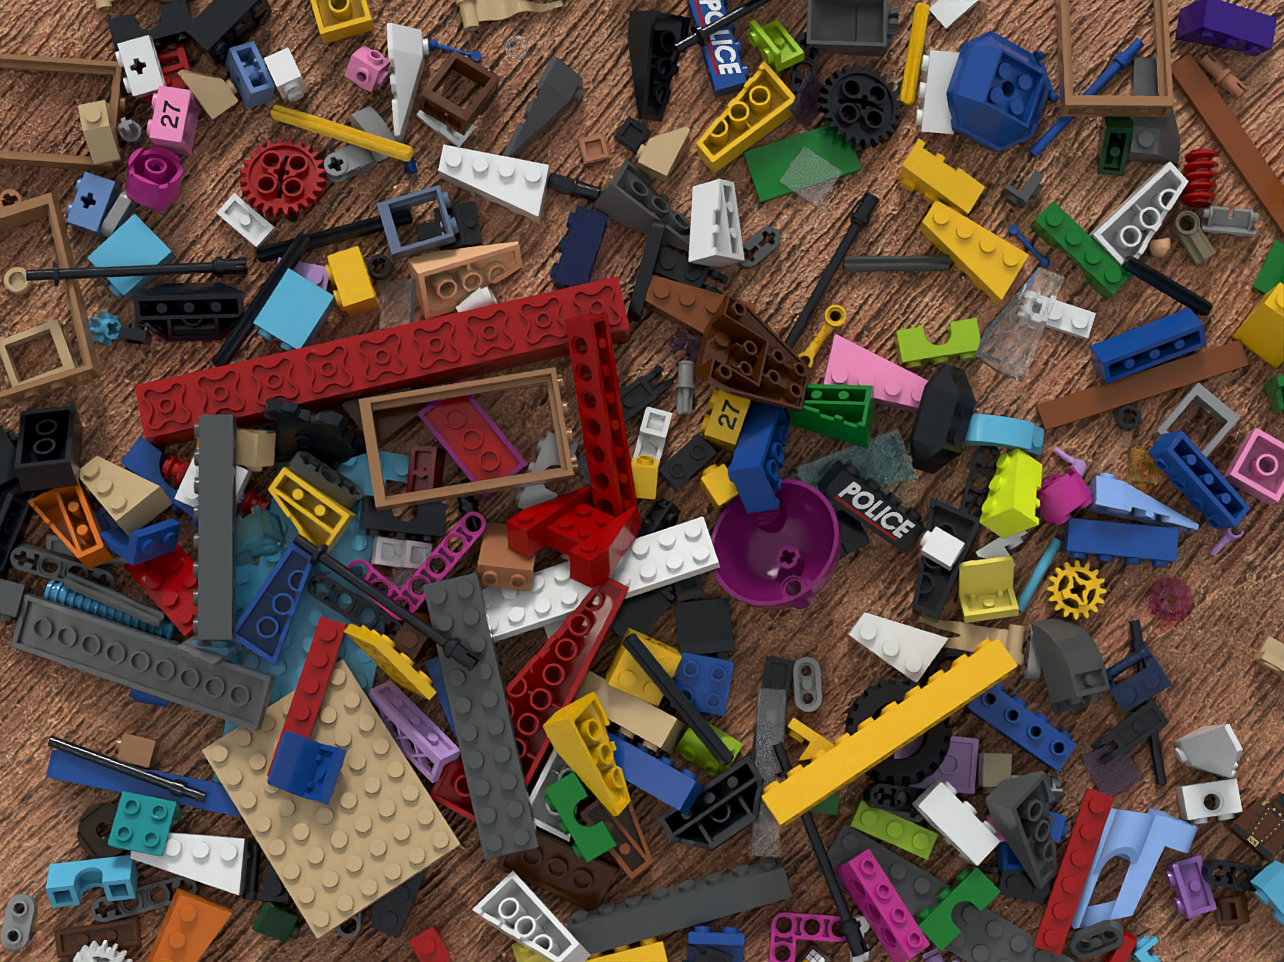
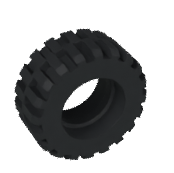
(920, 764)

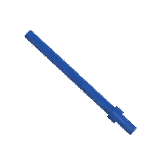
(1120, 62)

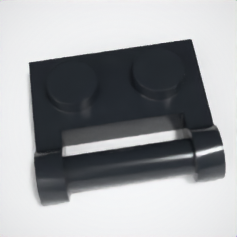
(273, 886)

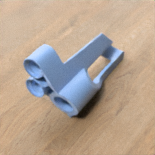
(1139, 840)

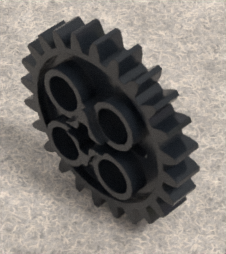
(859, 106)

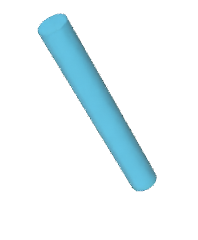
(1038, 574)

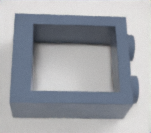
(410, 200)

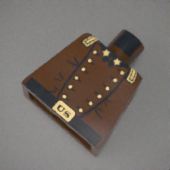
(1260, 826)

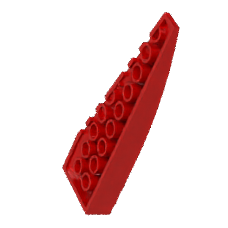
(544, 687)

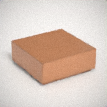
(594, 149)

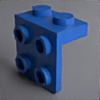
(143, 543)
(705, 682)
(306, 768)
(727, 941)

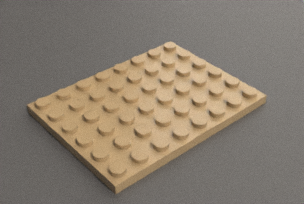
(369, 835)

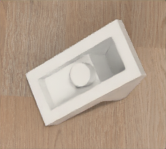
(997, 547)

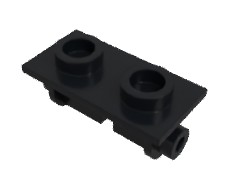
(663, 514)

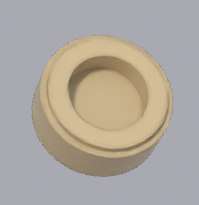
(16, 281)

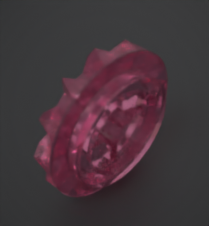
(1163, 609)

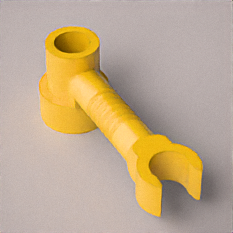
(826, 330)

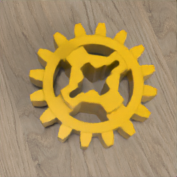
(1079, 601)

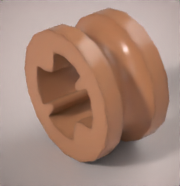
(9, 193)

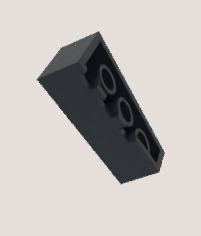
(934, 581)

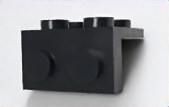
(705, 628)

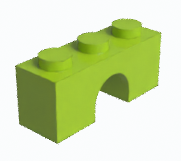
(915, 349)
(893, 830)

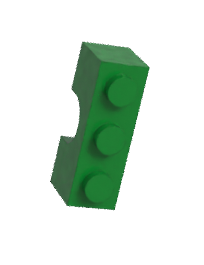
(589, 840)
(937, 922)

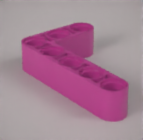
(424, 572)
(797, 931)

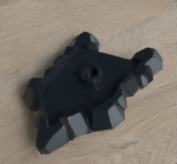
(320, 434)

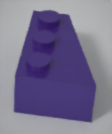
(1226, 27)

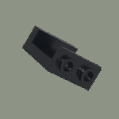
(643, 610)

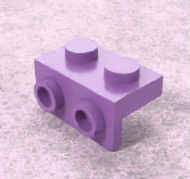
(1191, 890)

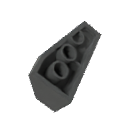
(555, 95)
(1153, 138)
(634, 203)
(1023, 817)

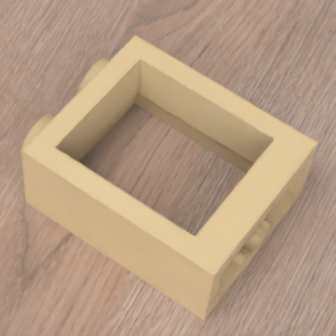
(60, 339)

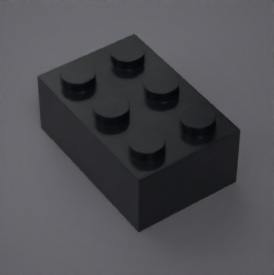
(225, 26)
(49, 448)

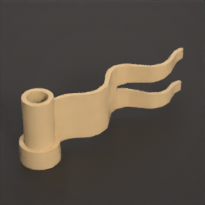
(495, 10)
(972, 635)

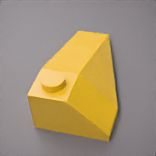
(583, 743)

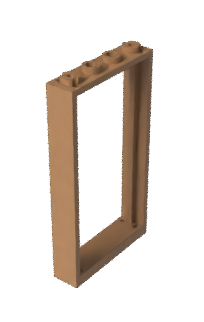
(118, 104)
(1115, 104)
(23, 213)
(559, 412)

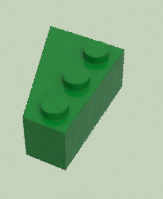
(838, 412)

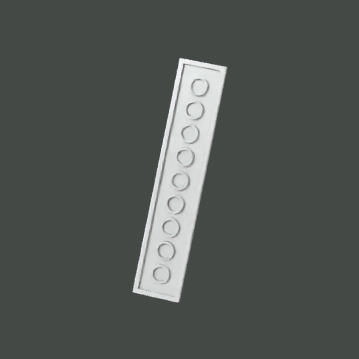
(646, 565)

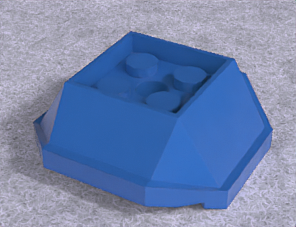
(996, 92)

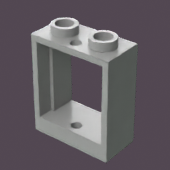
(1210, 405)

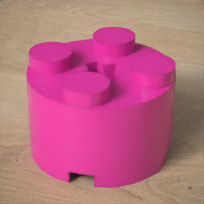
(154, 177)
(1062, 495)

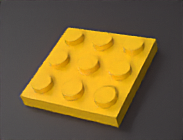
(395, 665)

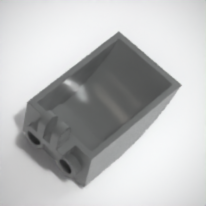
(851, 26)
(1069, 663)

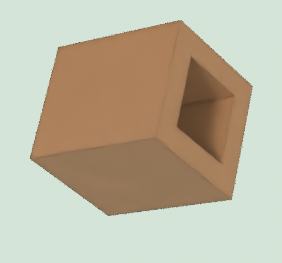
(137, 750)

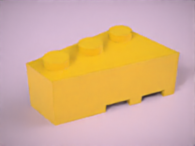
(938, 180)

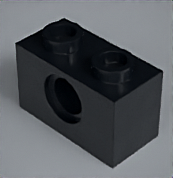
(687, 462)

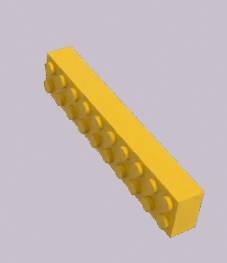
(888, 733)

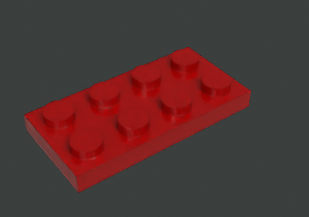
(170, 585)

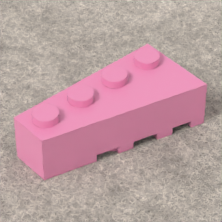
(857, 366)

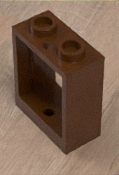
(447, 111)

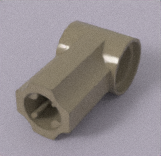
(1194, 240)

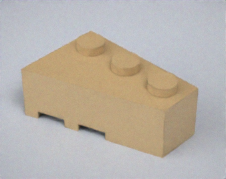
(123, 494)

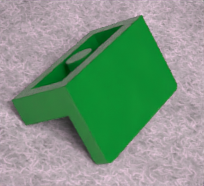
(1271, 270)

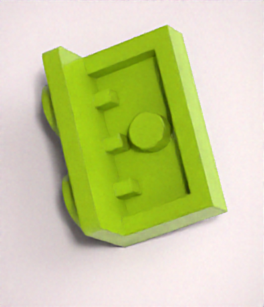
(775, 45)
(694, 750)

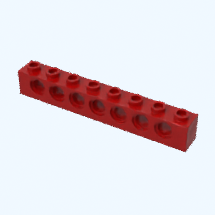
(601, 414)

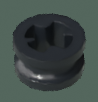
(371, 268)
(1120, 414)

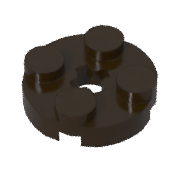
(89, 829)

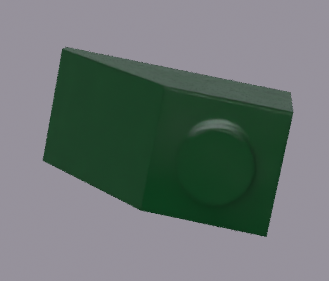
(1113, 145)
(278, 922)

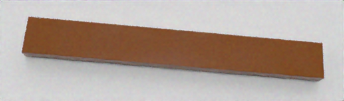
(1231, 138)
(1142, 385)

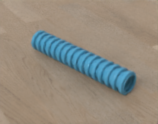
(68, 597)

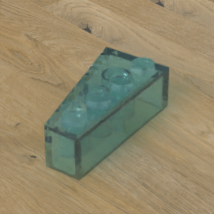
(884, 461)

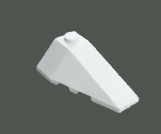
(407, 58)
(1210, 750)

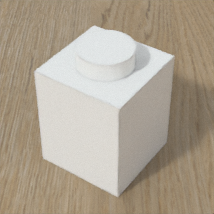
(941, 547)

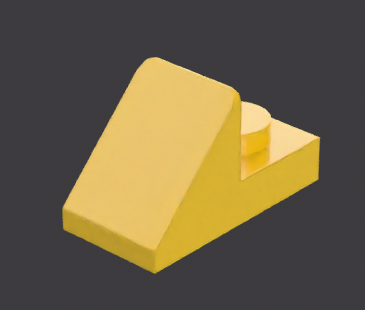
(815, 741)

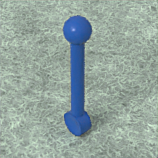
(475, 56)
(1038, 56)
(1014, 231)

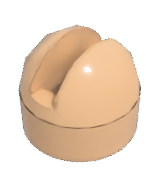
(1160, 247)

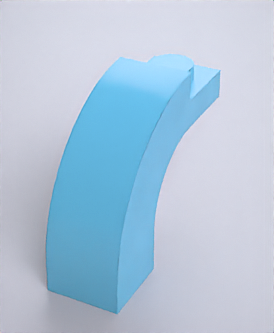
(1004, 433)

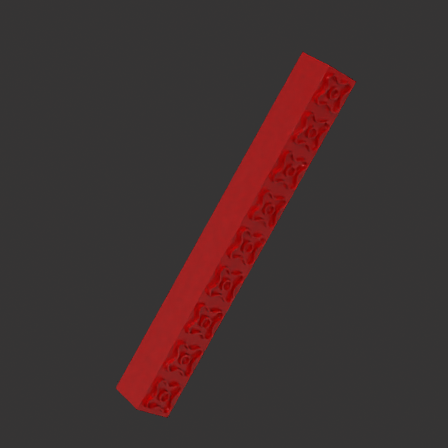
(379, 361)

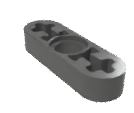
(326, 479)

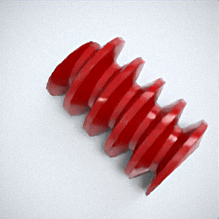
(1198, 178)

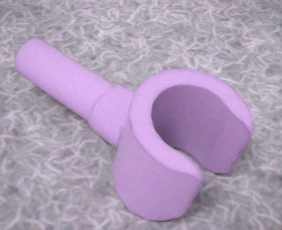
(1078, 464)
(1227, 537)

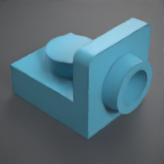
(1140, 950)

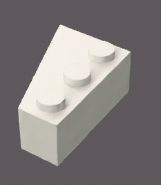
(934, 110)
(715, 225)
(897, 644)
(956, 822)

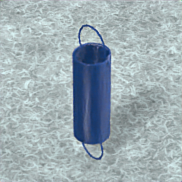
(411, 166)

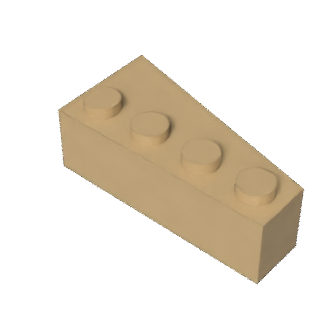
(635, 715)

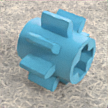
(105, 328)

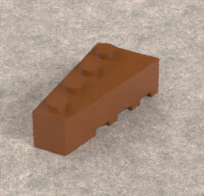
(684, 303)

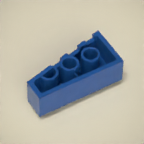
(760, 457)
(272, 610)

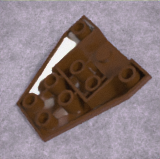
(750, 359)

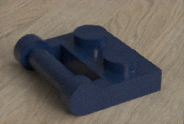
(1142, 684)

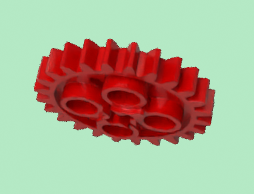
(258, 176)

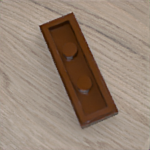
(122, 932)

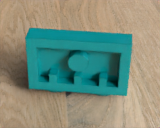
(143, 823)

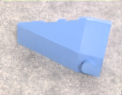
(1124, 501)

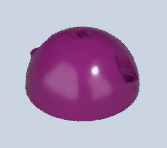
(759, 553)

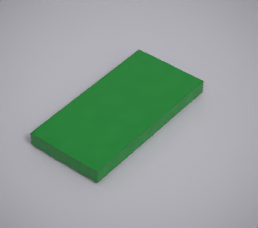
(771, 161)

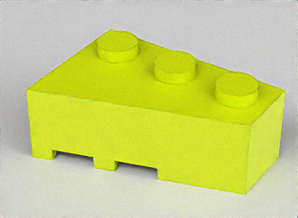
(1013, 495)

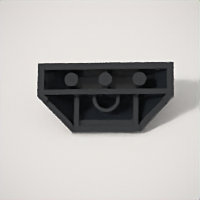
(189, 310)
(941, 419)
(14, 521)
(720, 810)

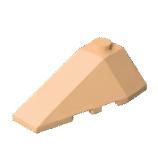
(454, 274)

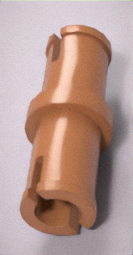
(1223, 75)

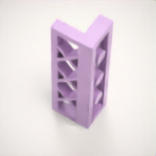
(416, 726)

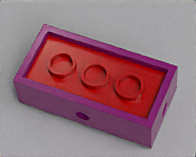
(472, 439)

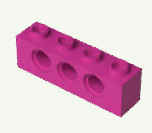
(882, 906)

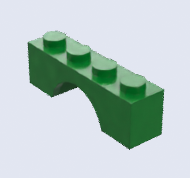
(1061, 231)

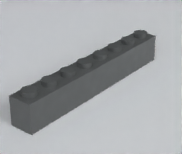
(215, 527)
(680, 905)

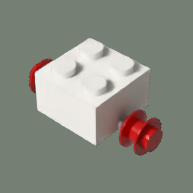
(186, 472)

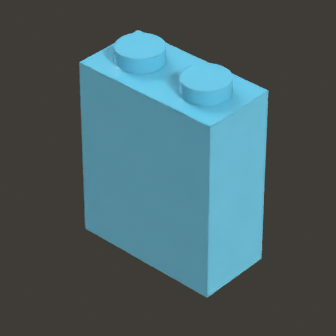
(130, 246)
(294, 312)

